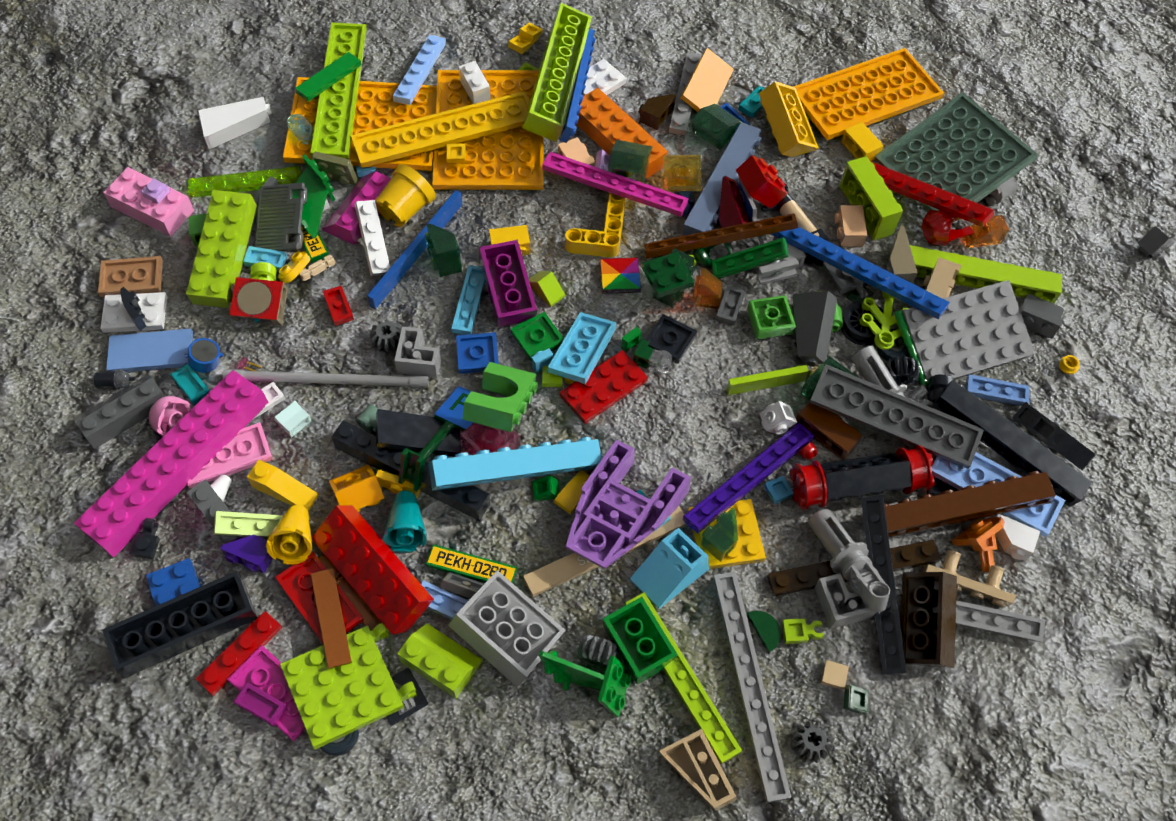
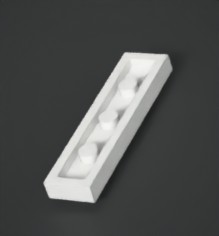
(372, 237)

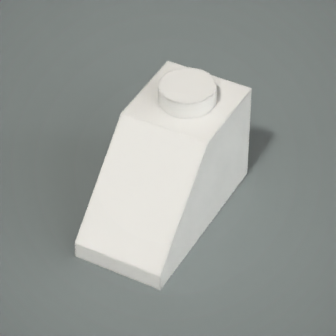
(1017, 538)

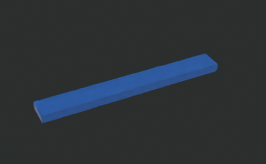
(413, 251)

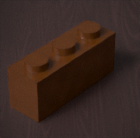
(829, 430)

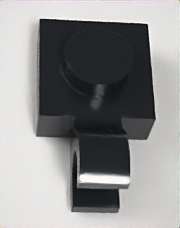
(146, 543)

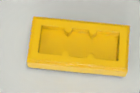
(390, 482)

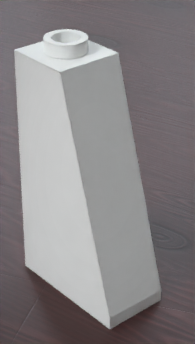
(233, 120)

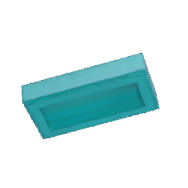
(190, 384)

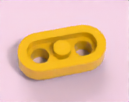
(294, 267)

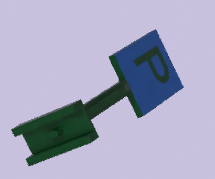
(451, 413)

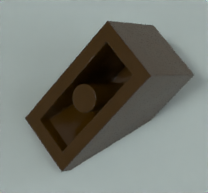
(656, 110)

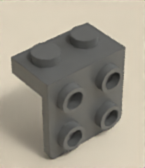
(1041, 316)

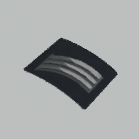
(410, 705)

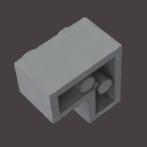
(414, 357)
(839, 605)

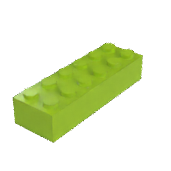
(221, 248)

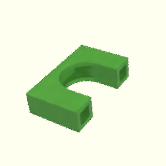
(501, 412)

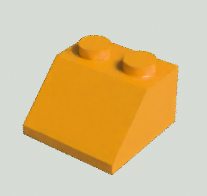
(357, 488)

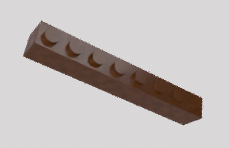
(969, 503)

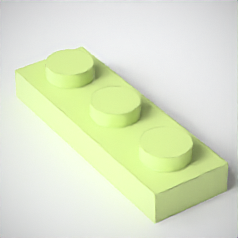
(244, 524)

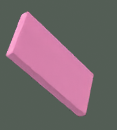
(237, 455)

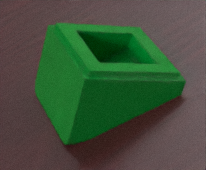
(545, 488)

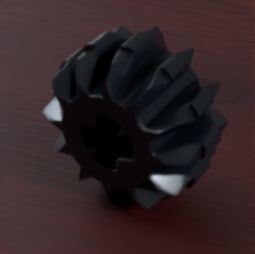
(903, 369)

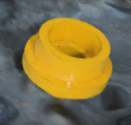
(1073, 364)

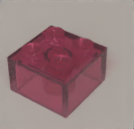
(483, 437)

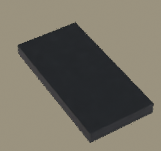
(413, 432)

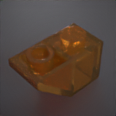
(707, 290)

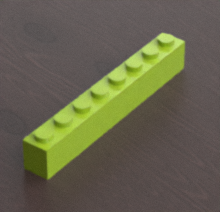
(982, 273)

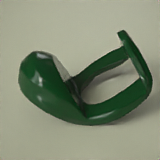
(702, 254)

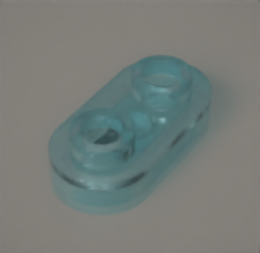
(300, 128)

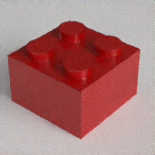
(761, 181)

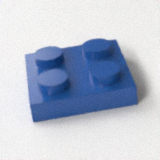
(476, 352)
(172, 581)

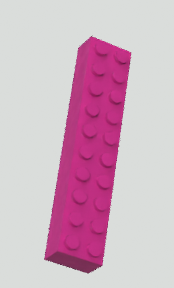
(171, 463)

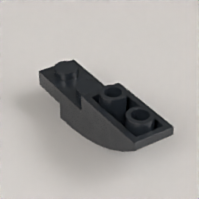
(1054, 436)

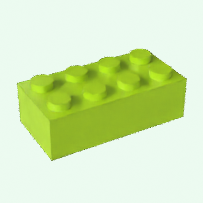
(866, 187)

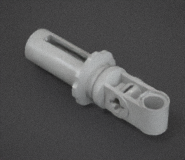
(869, 356)
(850, 560)

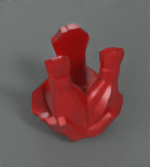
(938, 230)

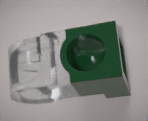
(651, 358)

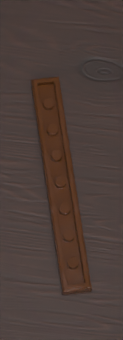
(721, 235)

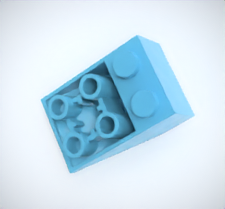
(670, 568)

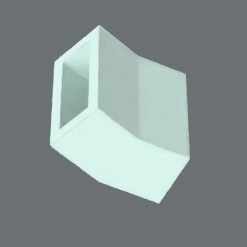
(293, 419)

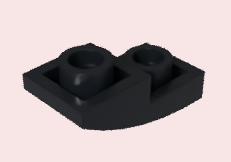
(130, 302)

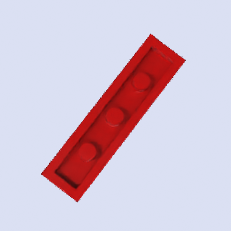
(257, 634)

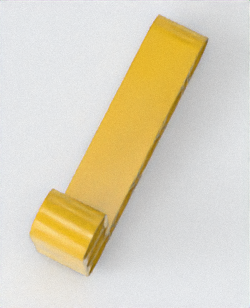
(600, 243)

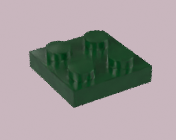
(667, 274)

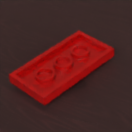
(604, 387)
(299, 587)

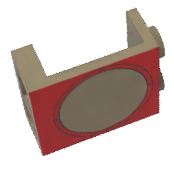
(258, 300)

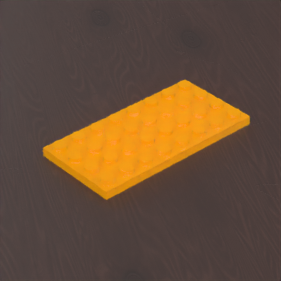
(867, 93)

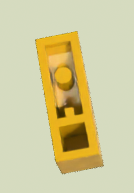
(281, 485)

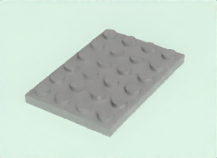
(972, 334)

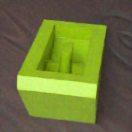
(546, 287)

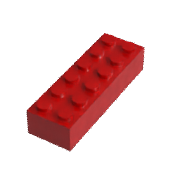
(372, 569)

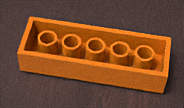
(608, 122)

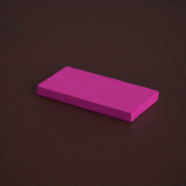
(265, 673)

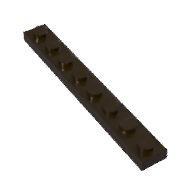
(807, 576)

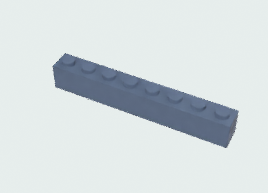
(707, 207)

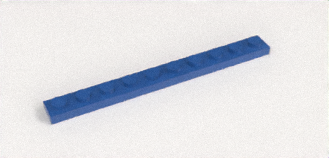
(577, 95)
(865, 271)

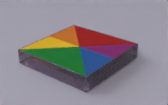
(620, 275)

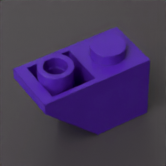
(250, 552)

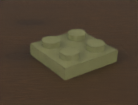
(336, 168)

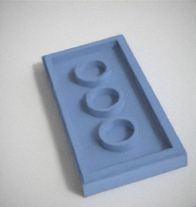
(149, 350)

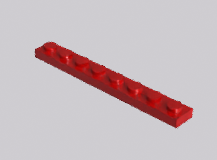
(935, 197)

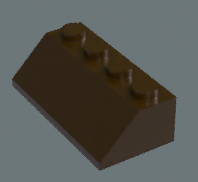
(929, 618)

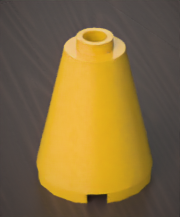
(291, 537)

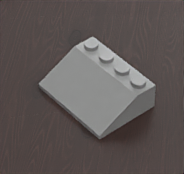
(506, 628)

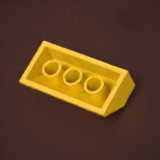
(788, 120)

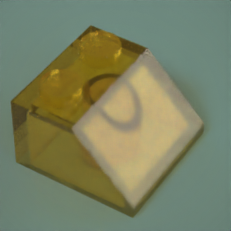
(682, 173)

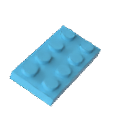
(582, 347)

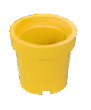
(404, 195)

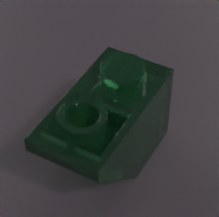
(722, 536)

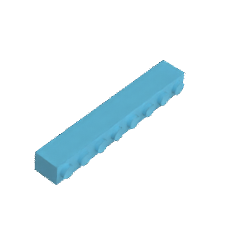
(514, 464)

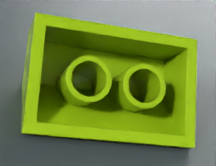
(439, 659)

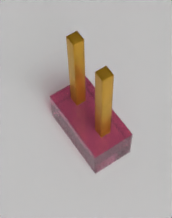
(243, 363)

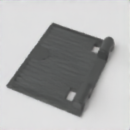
(280, 217)

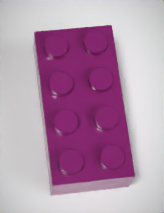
(507, 283)

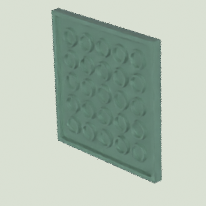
(959, 151)

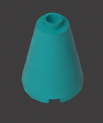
(405, 524)

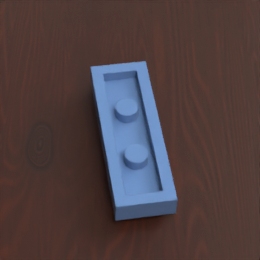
(997, 390)

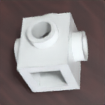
(777, 417)

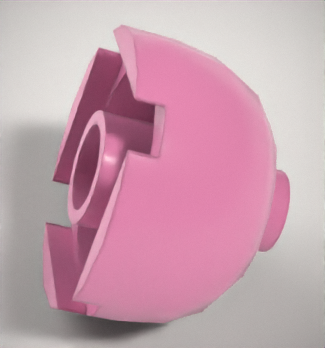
(167, 413)

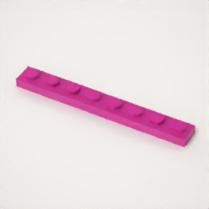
(615, 184)

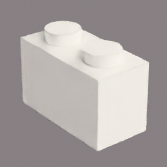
(474, 82)

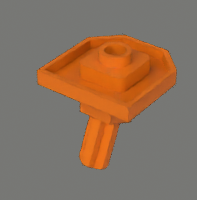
(982, 539)

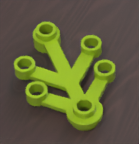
(884, 319)

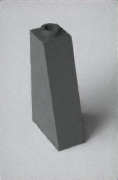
(814, 323)

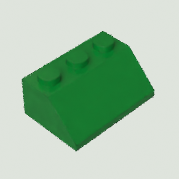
(639, 640)

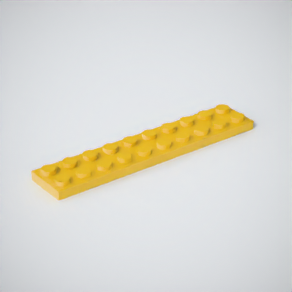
(440, 129)

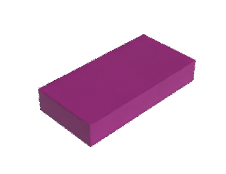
(260, 704)

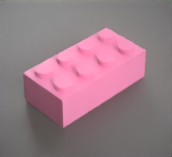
(127, 198)

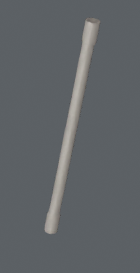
(412, 381)

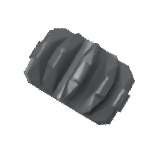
(386, 335)
(596, 650)
(808, 748)

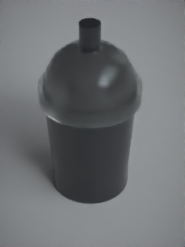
(112, 379)

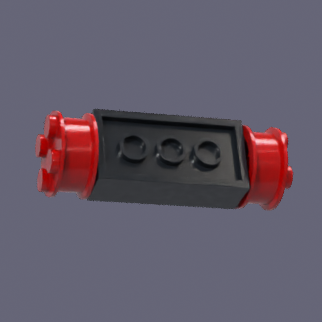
(854, 477)

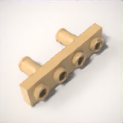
(978, 590)

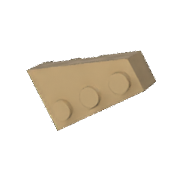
(942, 278)
(700, 769)

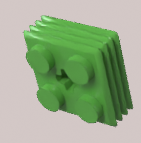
(771, 317)

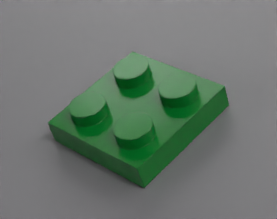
(537, 335)

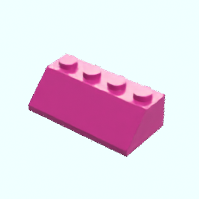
(344, 221)

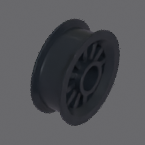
(853, 329)

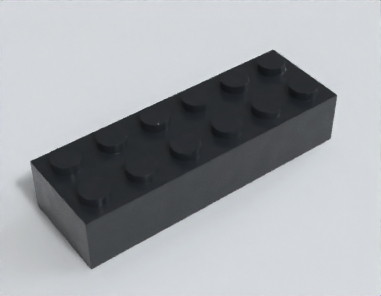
(179, 624)

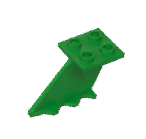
(317, 191)
(611, 685)

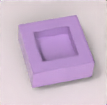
(155, 190)

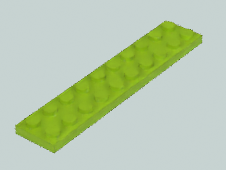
(338, 103)

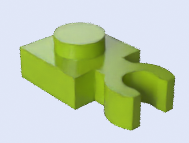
(797, 631)

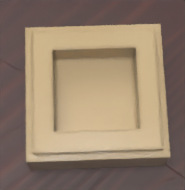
(834, 675)

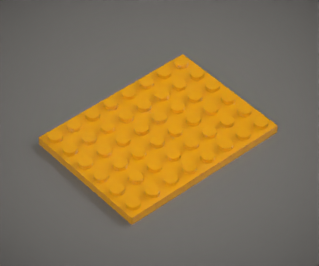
(373, 111)
(497, 160)

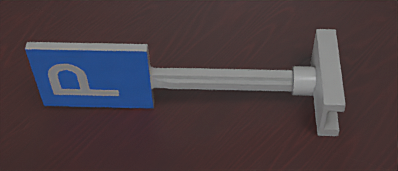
(776, 270)

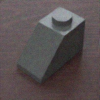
(1155, 242)

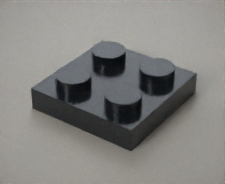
(671, 337)

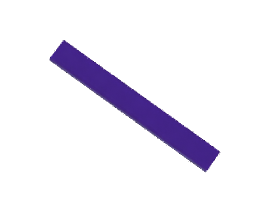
(747, 478)

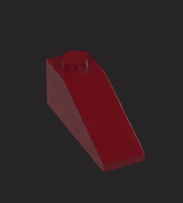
(732, 207)

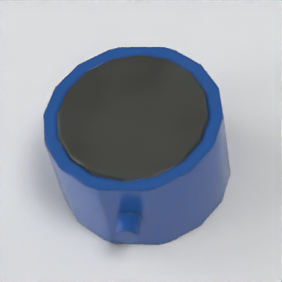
(203, 355)

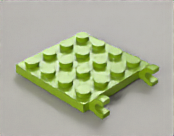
(345, 696)

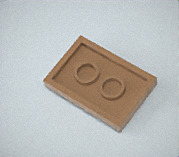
(134, 274)

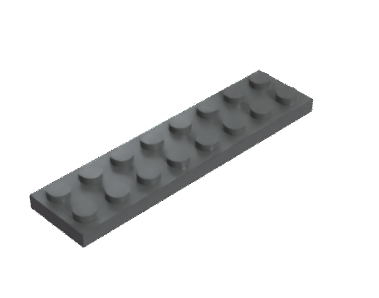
(897, 416)

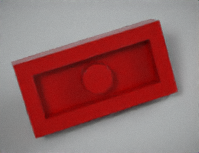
(338, 305)

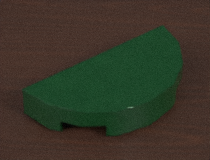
(766, 629)

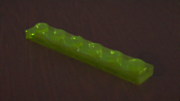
(241, 181)

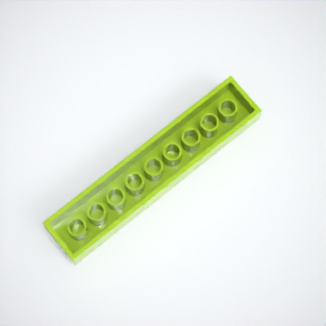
(557, 73)

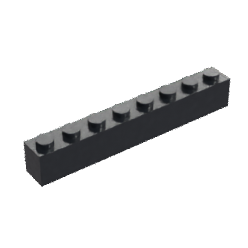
(1012, 442)
(363, 447)

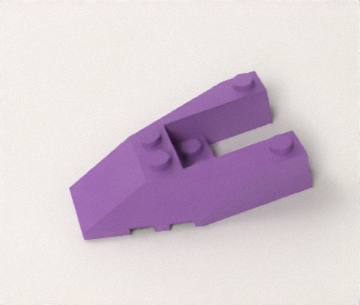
(615, 518)

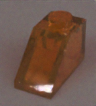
(991, 234)

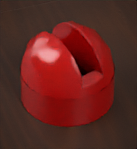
(808, 451)

